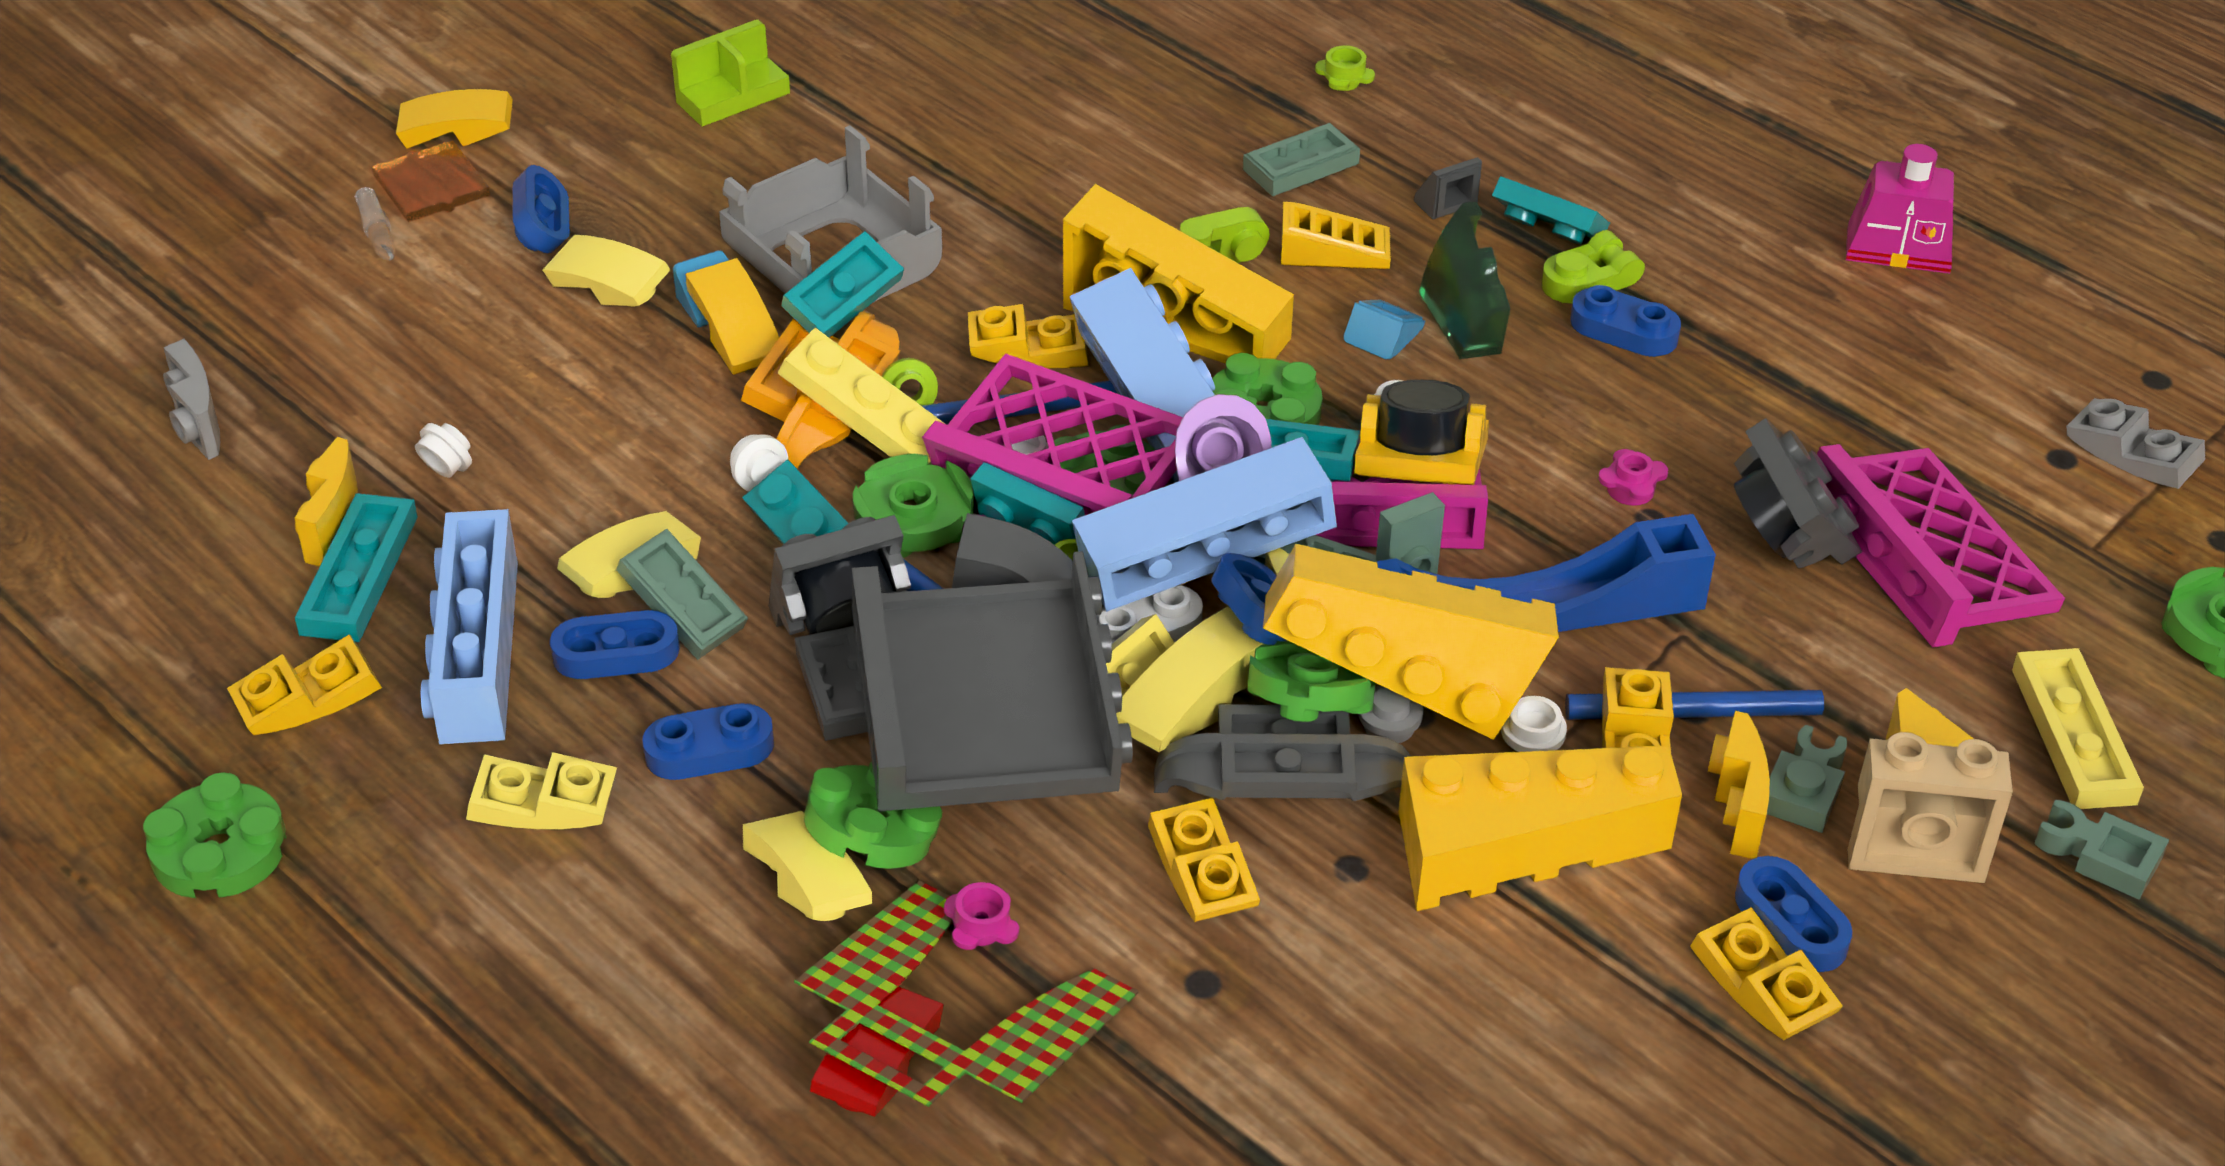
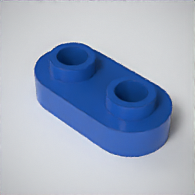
(540, 210)
(1625, 321)
(1243, 588)
(614, 644)
(708, 741)
(1800, 912)

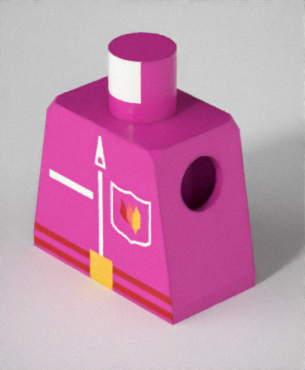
(1905, 214)

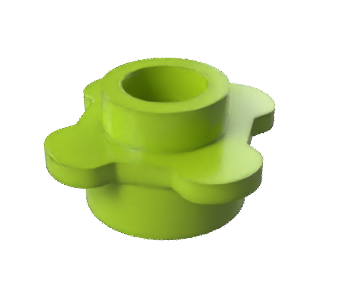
(1345, 68)

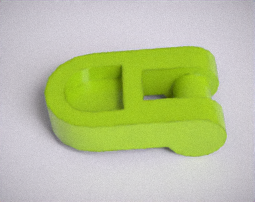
(1232, 232)
(1590, 265)

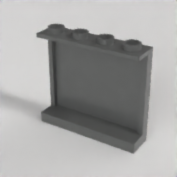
(988, 691)

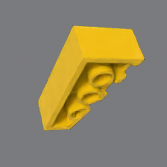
(1211, 297)
(1416, 636)
(1530, 814)

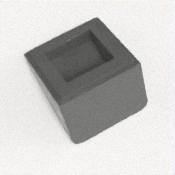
(1450, 188)

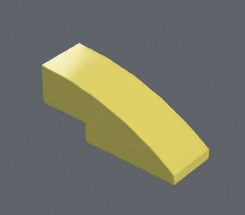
(1189, 682)

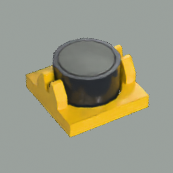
(1422, 434)

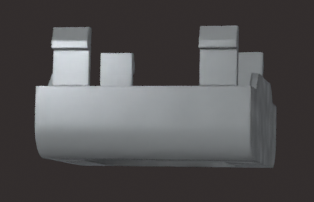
(823, 194)

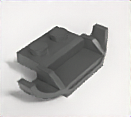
(1277, 757)

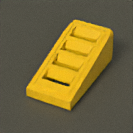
(1331, 239)

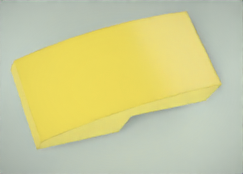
(610, 268)
(595, 560)
(533, 797)
(807, 873)

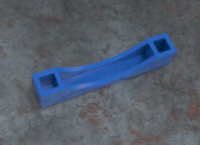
(1636, 575)

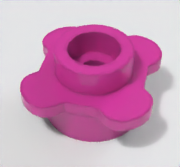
(1632, 477)
(981, 916)

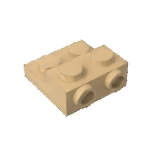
(1930, 808)

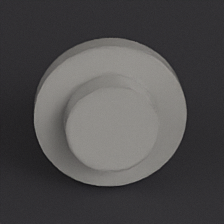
(1392, 716)

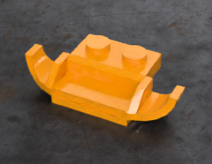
(807, 423)

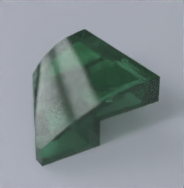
(1465, 288)

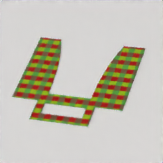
(1009, 1057)

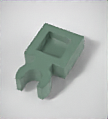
(1807, 782)
(2107, 850)

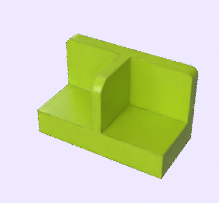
(727, 74)

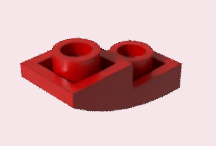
(858, 1090)

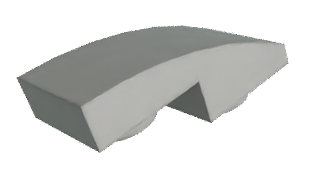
(194, 408)
(2123, 438)

